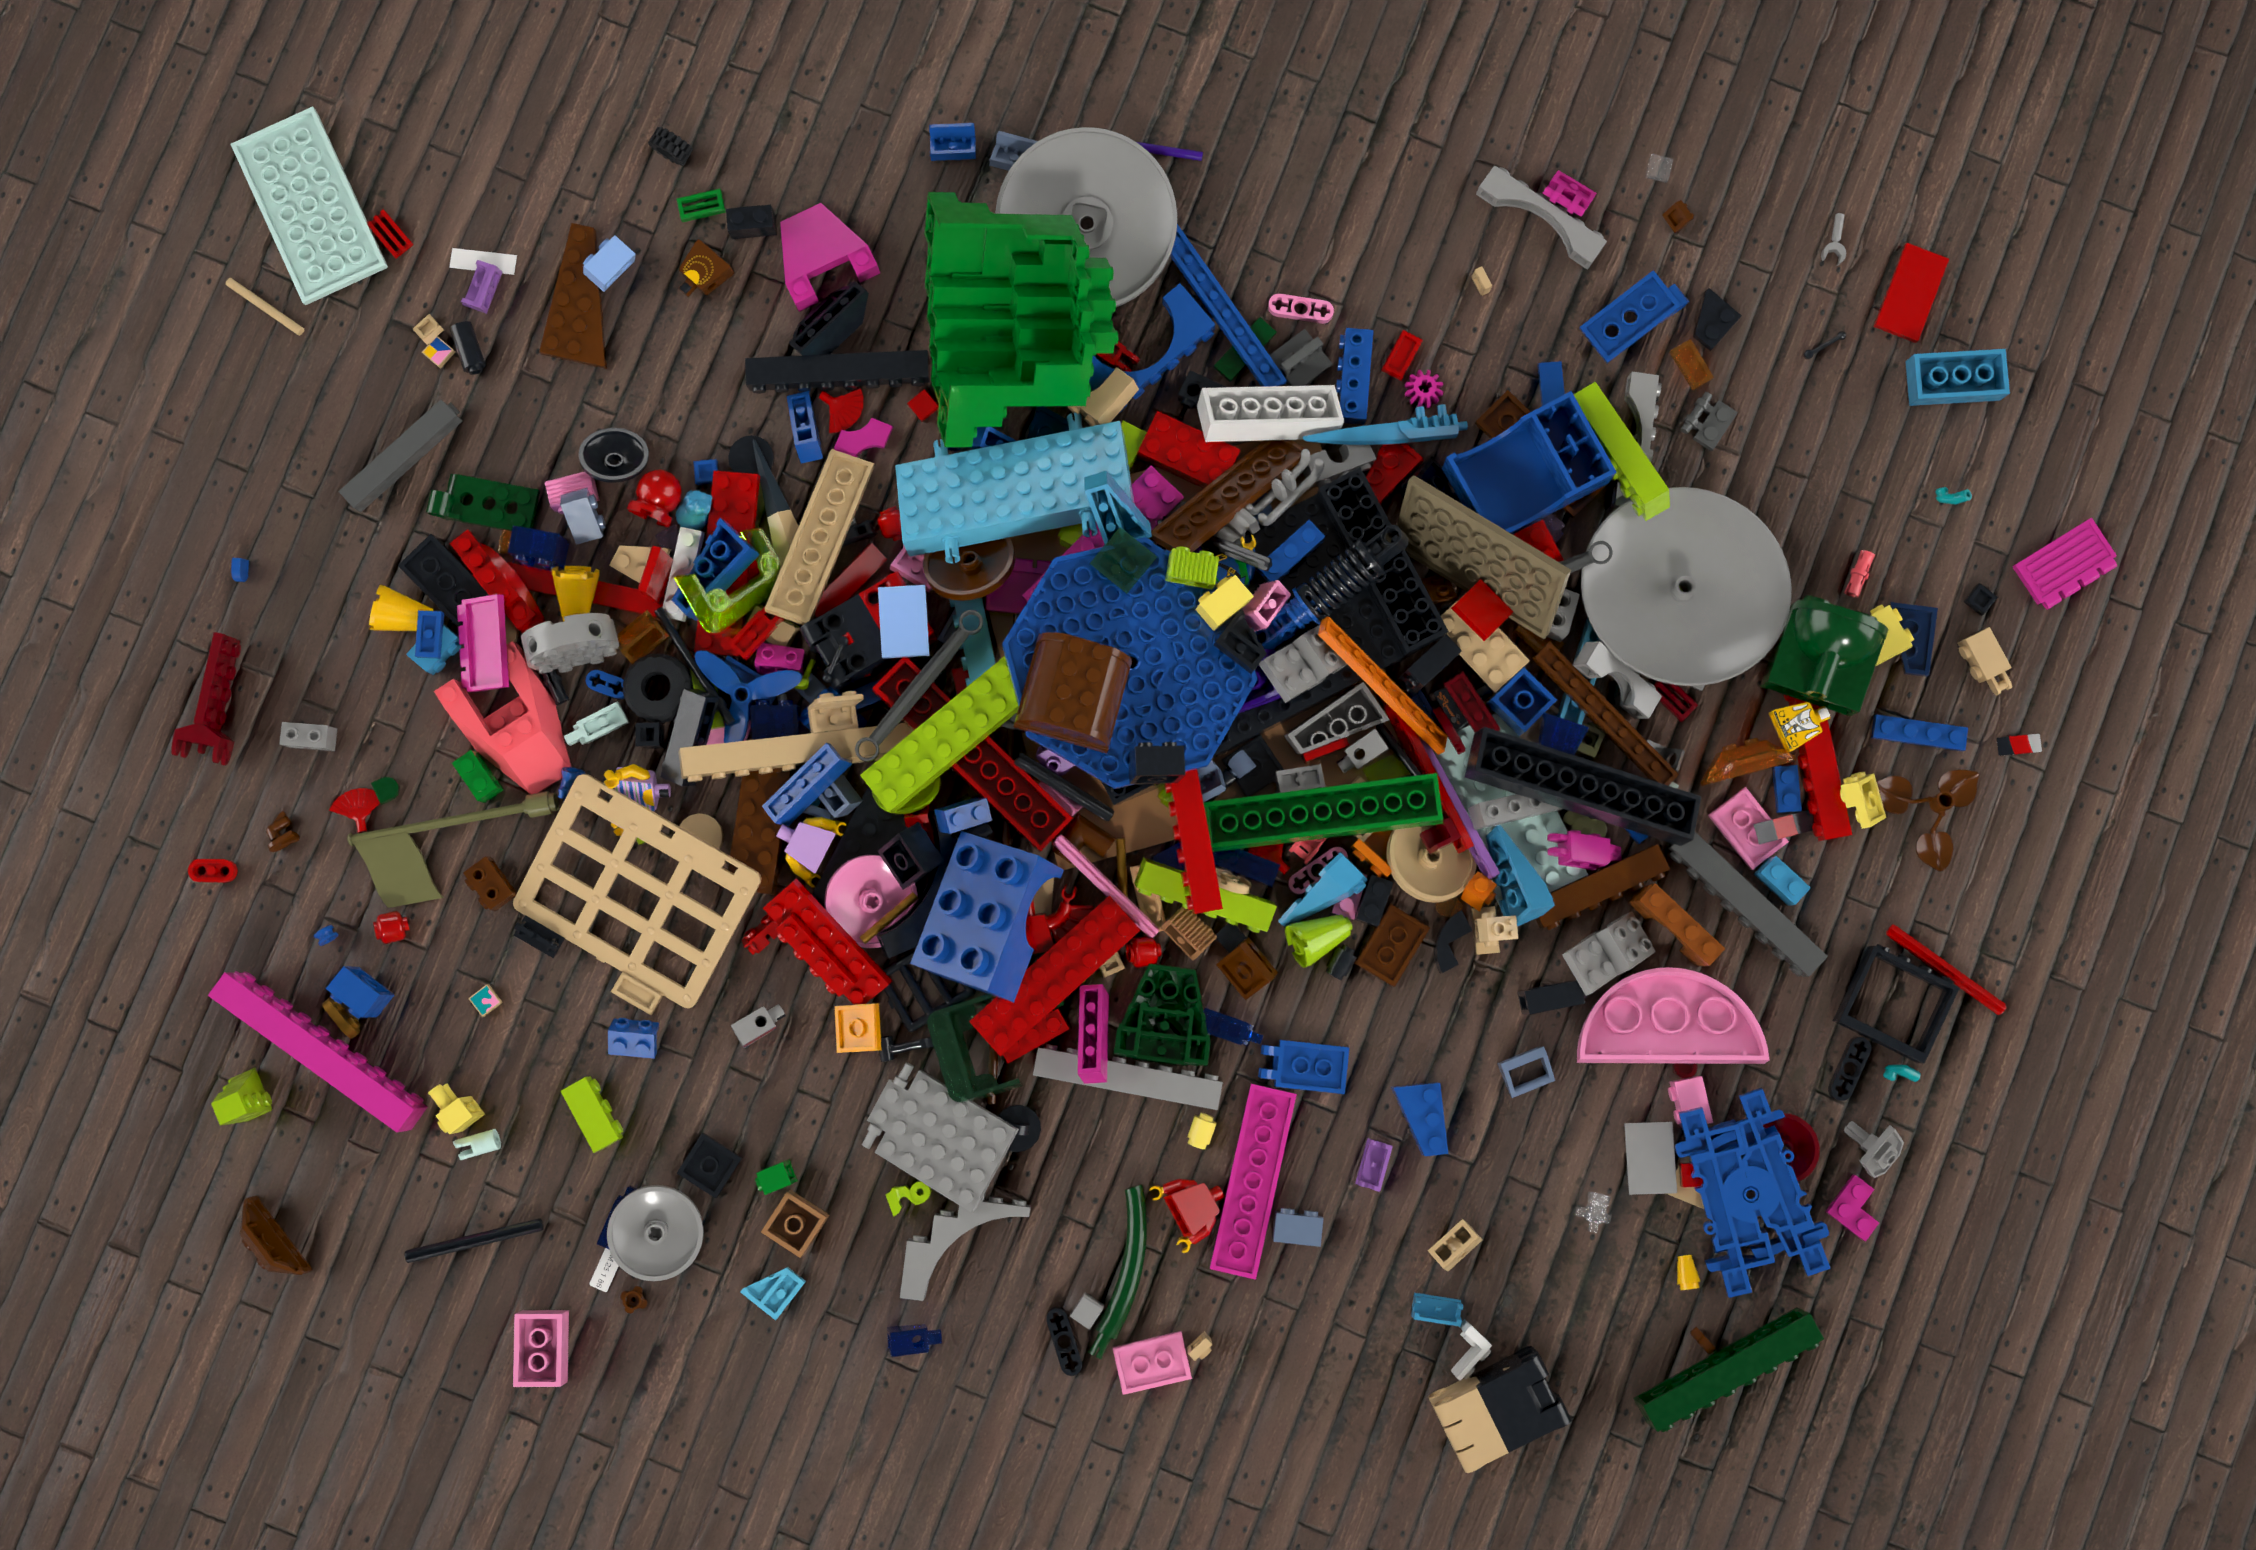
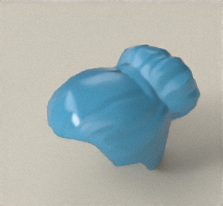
(694, 510)

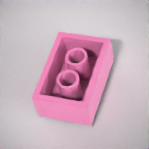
(541, 1348)

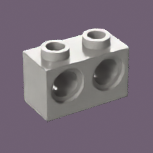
(1564, 616)
(308, 736)

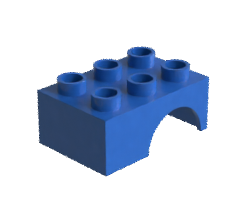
(1532, 466)
(981, 916)

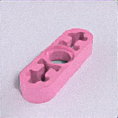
(1285, 299)
(1300, 875)

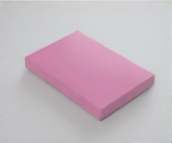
(1736, 822)
(1152, 1362)

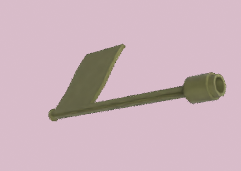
(399, 865)

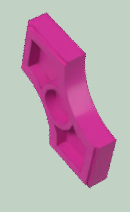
(872, 435)

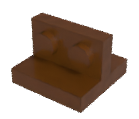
(1247, 968)

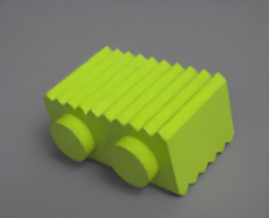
(1192, 568)

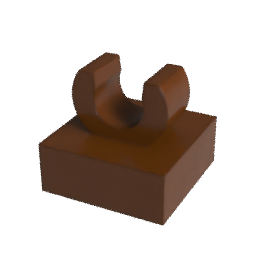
(1678, 216)

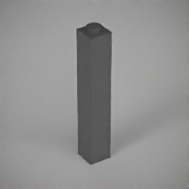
(401, 455)

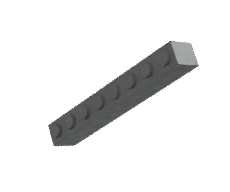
(1749, 905)

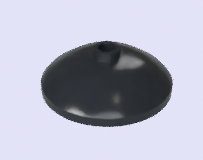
(613, 455)

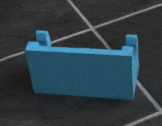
(1437, 1309)

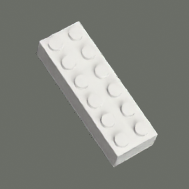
(1268, 412)

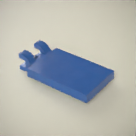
(1307, 1066)

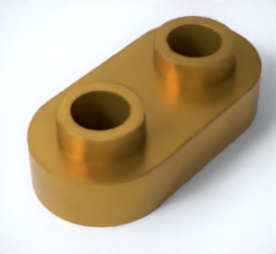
(348, 1024)

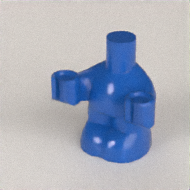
(568, 777)

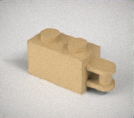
(1986, 660)

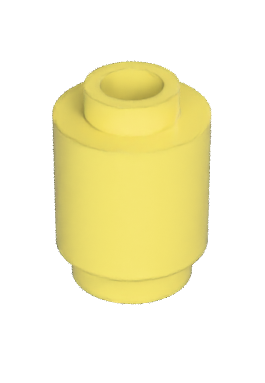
(1201, 1130)

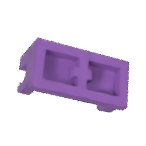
(482, 287)
(1373, 1164)

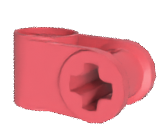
(1310, 846)

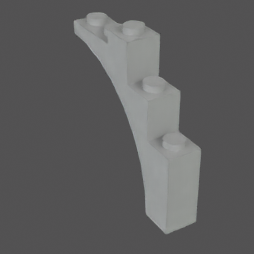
(923, 1255)

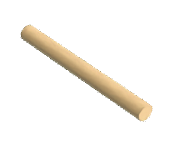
(267, 308)

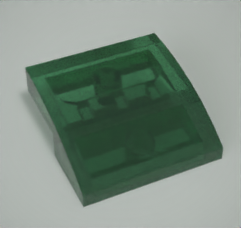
(1123, 560)

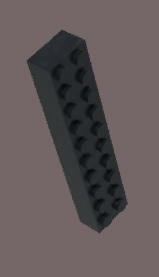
(1583, 786)

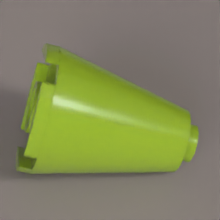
(1316, 937)

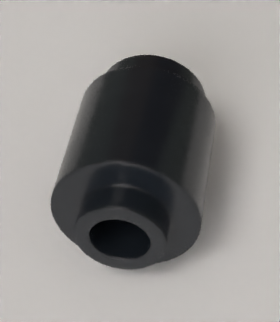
(1341, 962)

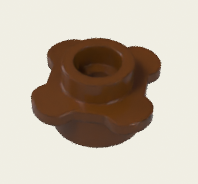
(627, 1297)

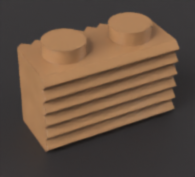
(1189, 932)

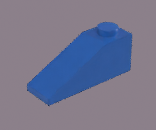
(804, 427)

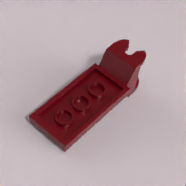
(211, 704)

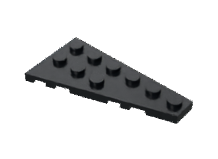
(865, 835)

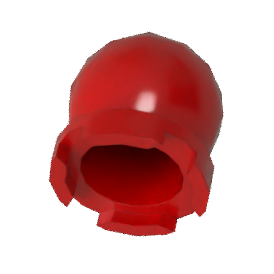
(657, 495)

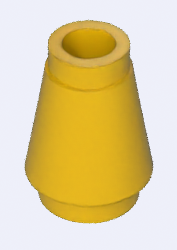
(1686, 1273)

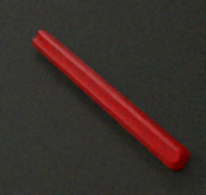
(1946, 969)

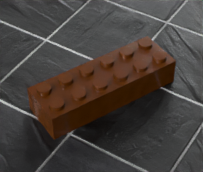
(755, 831)

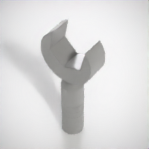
(1835, 246)

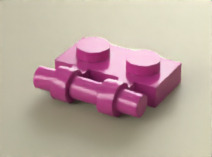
(1569, 193)

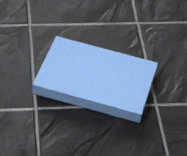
(903, 621)

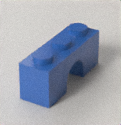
(1294, 549)

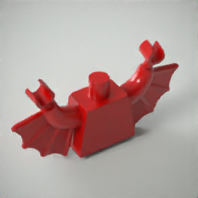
(1045, 929)

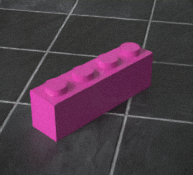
(1093, 1034)

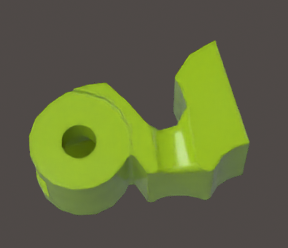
(916, 1194)

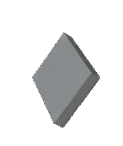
(1650, 1158)

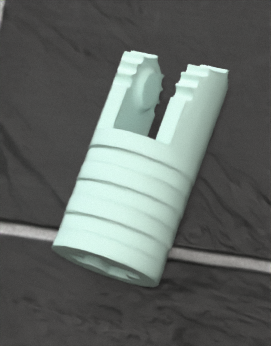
(480, 1144)

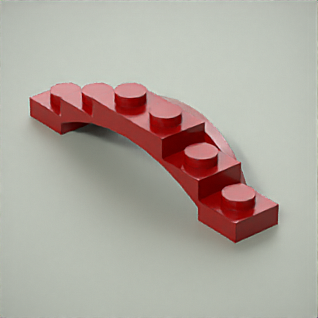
(499, 578)

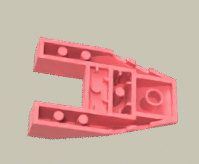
(520, 737)

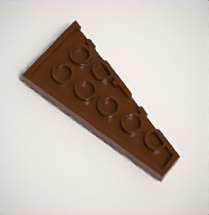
(575, 312)

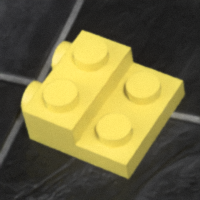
(1863, 792)

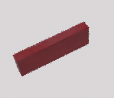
(1470, 703)

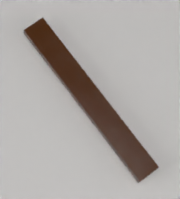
(1604, 715)

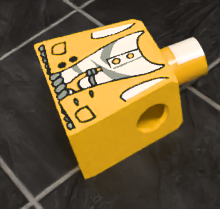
(1798, 724)

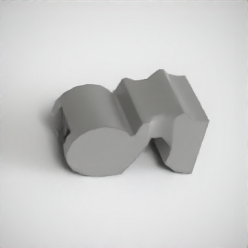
(1238, 526)

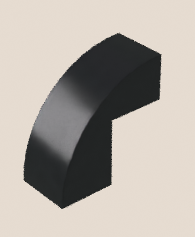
(1452, 929)

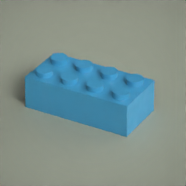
(1957, 377)

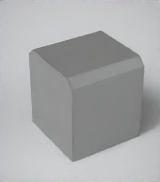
(1087, 1310)

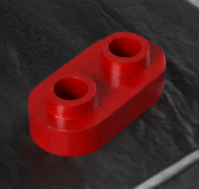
(214, 870)

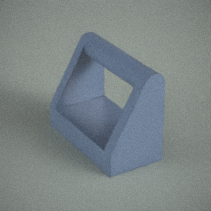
(1521, 1059)

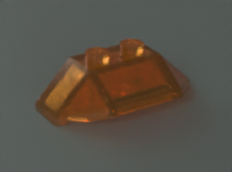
(1745, 759)

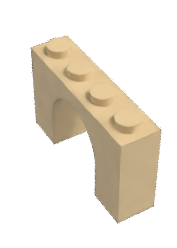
(1107, 399)

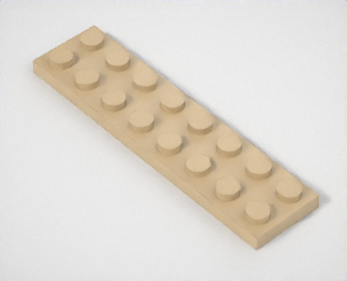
(819, 537)

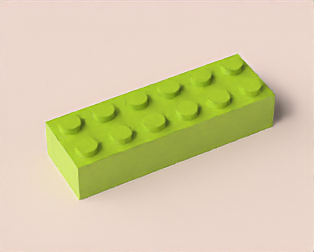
(1633, 469)

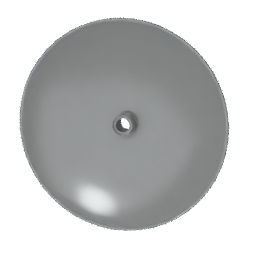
(1733, 581)

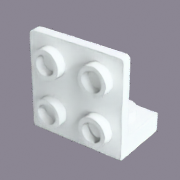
(1479, 1351)

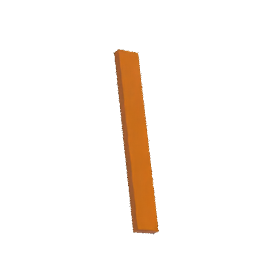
(1382, 684)

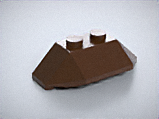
(268, 1240)

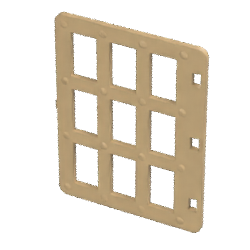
(683, 846)

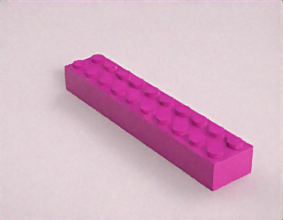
(318, 1050)

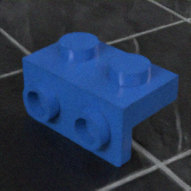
(952, 141)
(633, 1038)

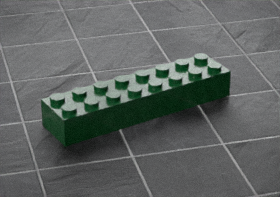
(1728, 1369)

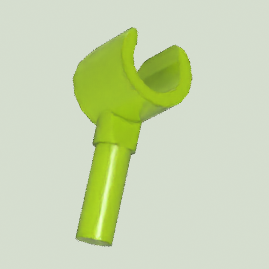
(804, 684)

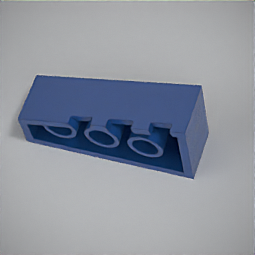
(719, 563)

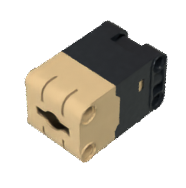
(1499, 1409)

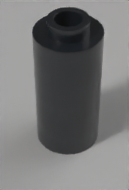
(467, 347)

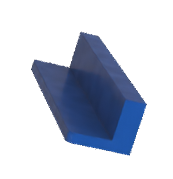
(806, 785)

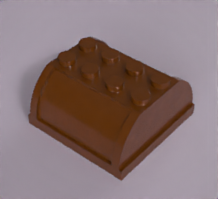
(1073, 690)

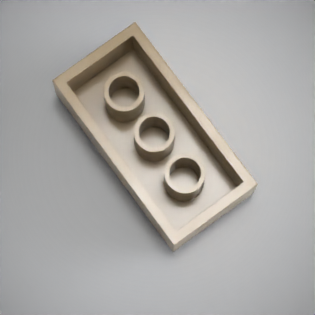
(1494, 659)

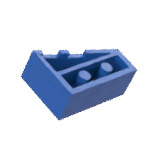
(1425, 1115)

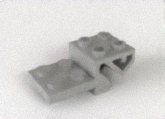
(1301, 665)
(1608, 953)

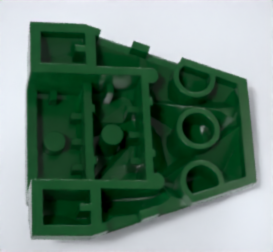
(1165, 1019)

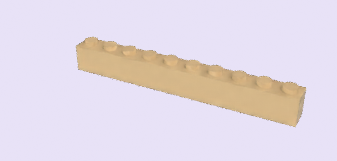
(779, 752)

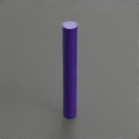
(1171, 151)

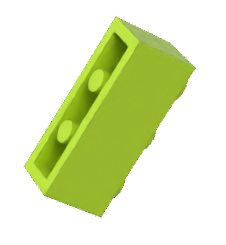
(592, 1113)

